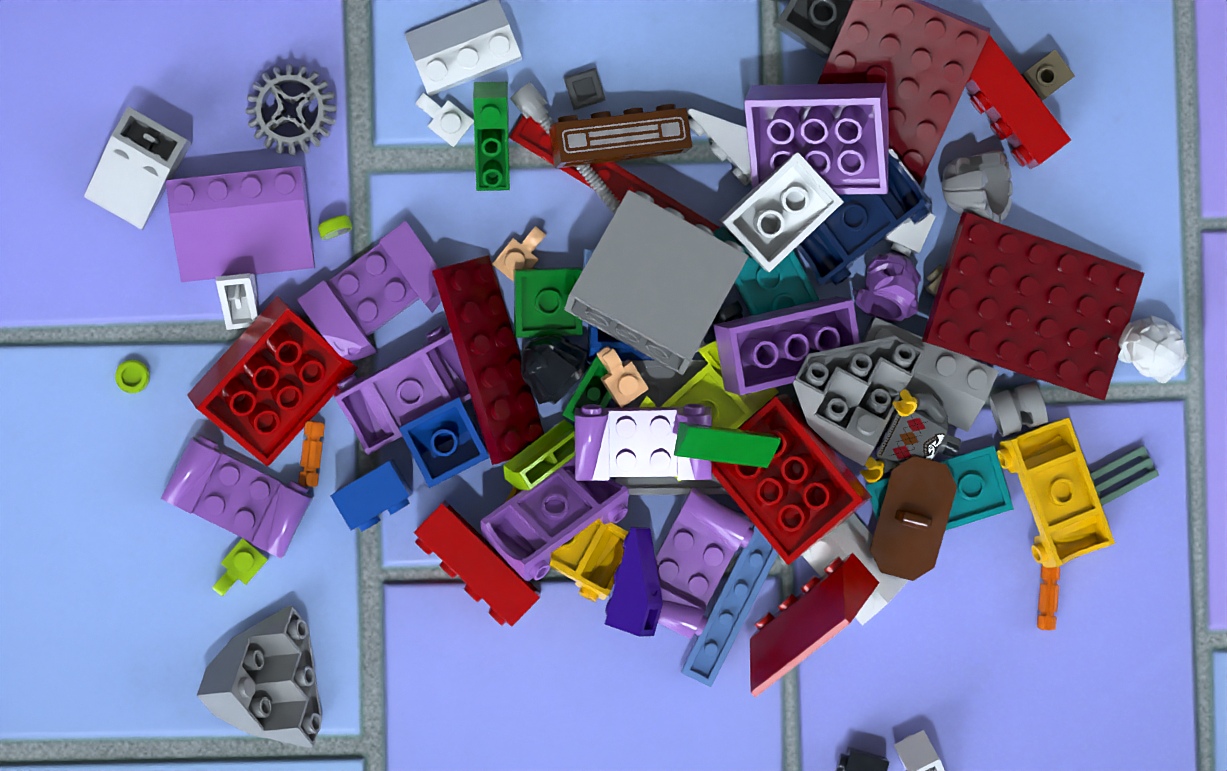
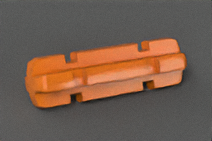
(311, 453)
(1048, 598)

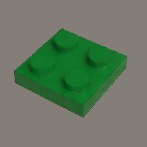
(541, 302)

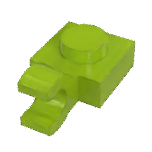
(242, 564)

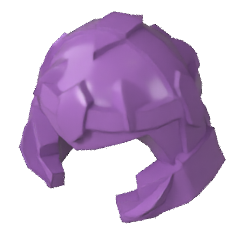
(889, 288)

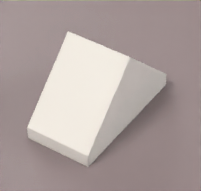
(238, 299)

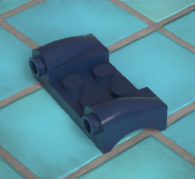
(863, 223)

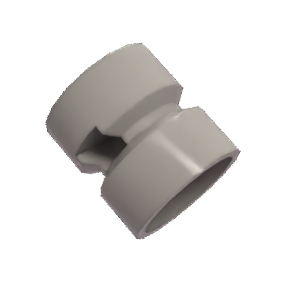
(1018, 408)

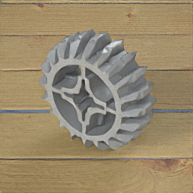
(278, 118)

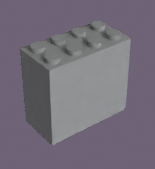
(656, 281)

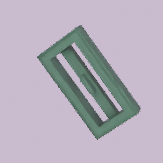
(1145, 463)

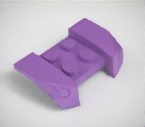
(372, 292)

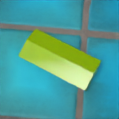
(541, 457)

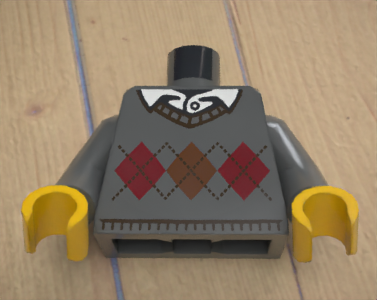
(914, 429)

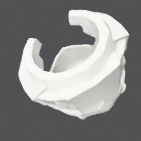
(1153, 348)

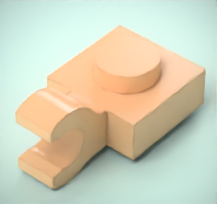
(519, 255)
(622, 379)

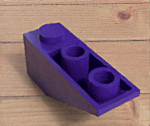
(637, 590)

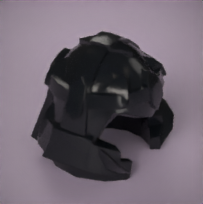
(552, 367)

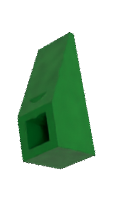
(491, 136)

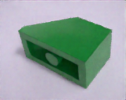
(589, 391)

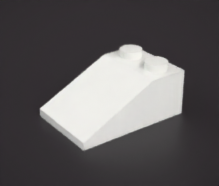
(781, 212)

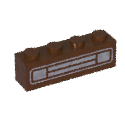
(620, 137)

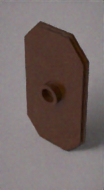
(913, 518)

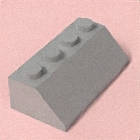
(953, 379)

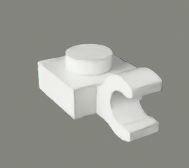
(447, 122)

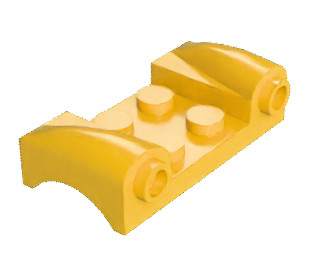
(1057, 492)
(590, 557)

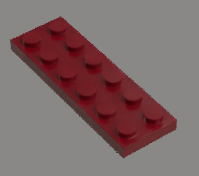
(489, 357)

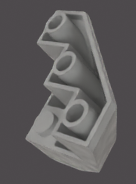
(852, 390)
(267, 681)

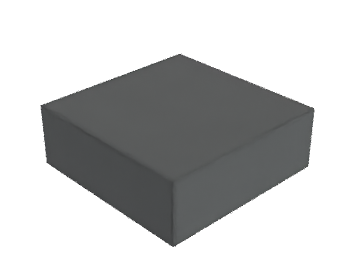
(584, 89)

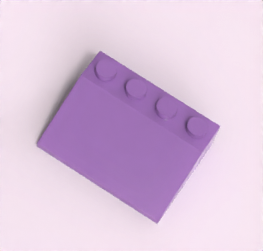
(832, 126)
(241, 223)

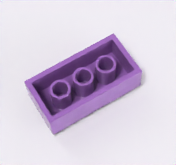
(773, 345)

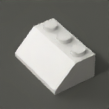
(463, 46)
(855, 538)

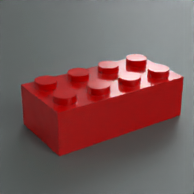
(1014, 108)
(477, 563)

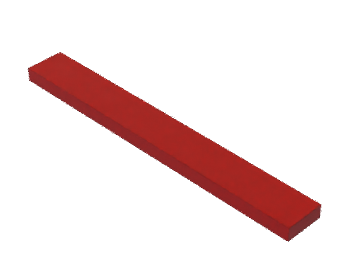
(535, 139)

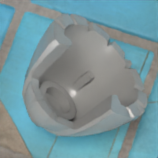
(979, 185)

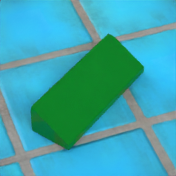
(725, 445)

